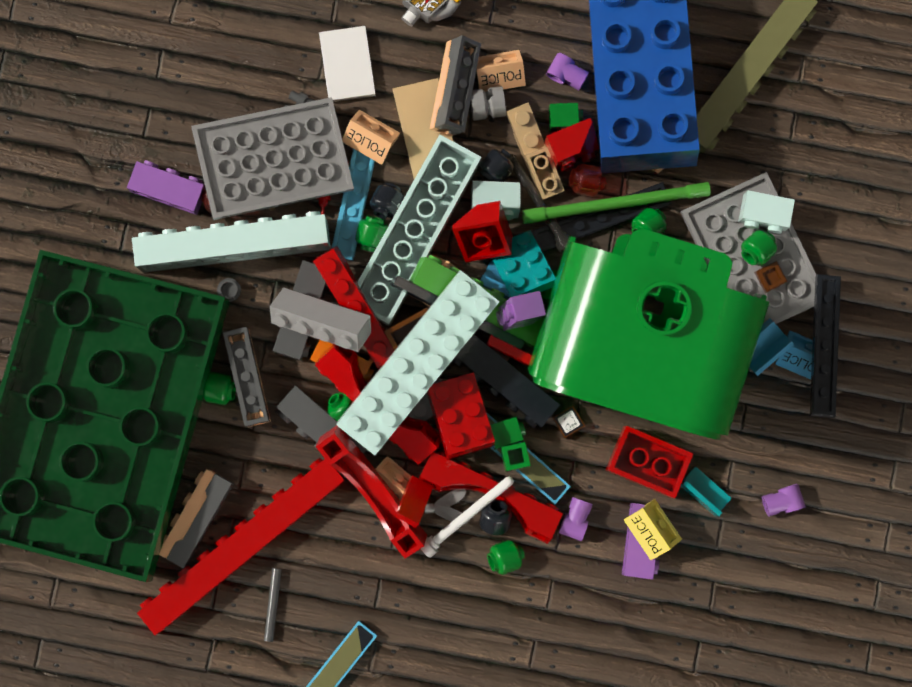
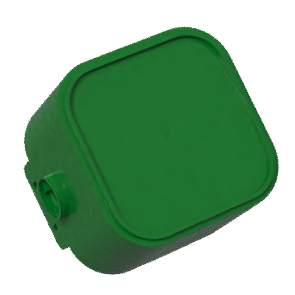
(662, 367)

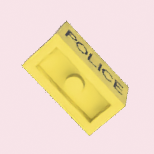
(653, 529)

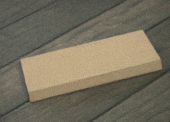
(415, 112)

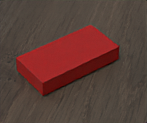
(509, 350)
(414, 501)

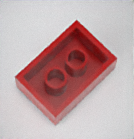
(460, 416)
(649, 462)

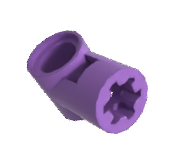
(565, 71)
(787, 500)
(574, 522)

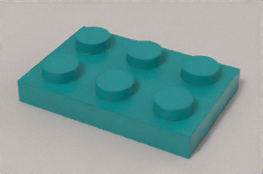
(525, 268)

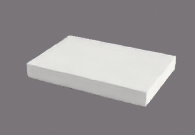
(347, 63)

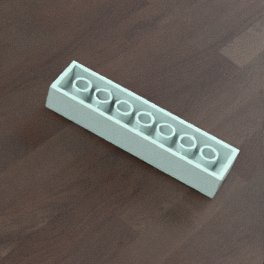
(417, 224)
(231, 243)
(417, 362)

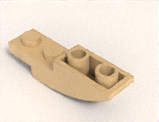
(534, 151)

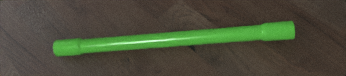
(542, 214)

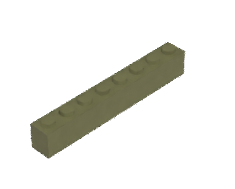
(749, 69)

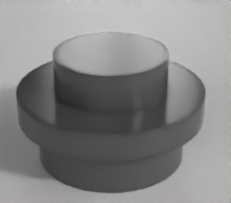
(229, 289)

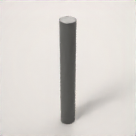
(272, 604)

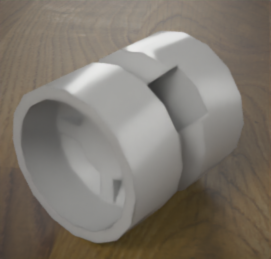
(488, 103)

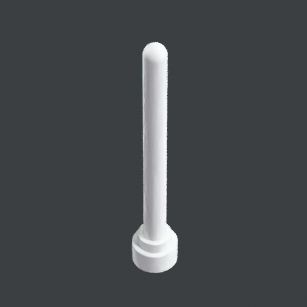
(433, 543)

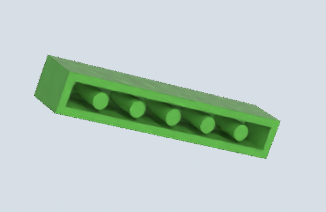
(435, 277)

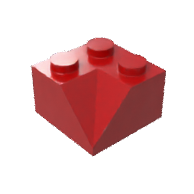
(573, 145)
(484, 232)

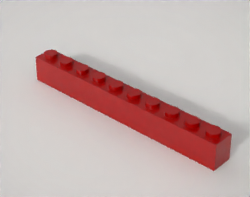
(240, 547)

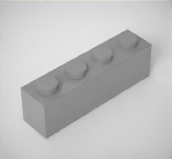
(320, 319)

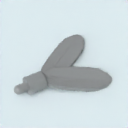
(442, 505)

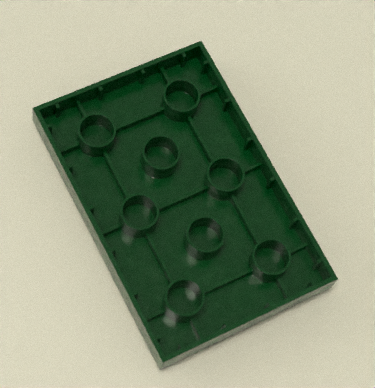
(101, 412)

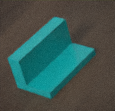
(705, 491)

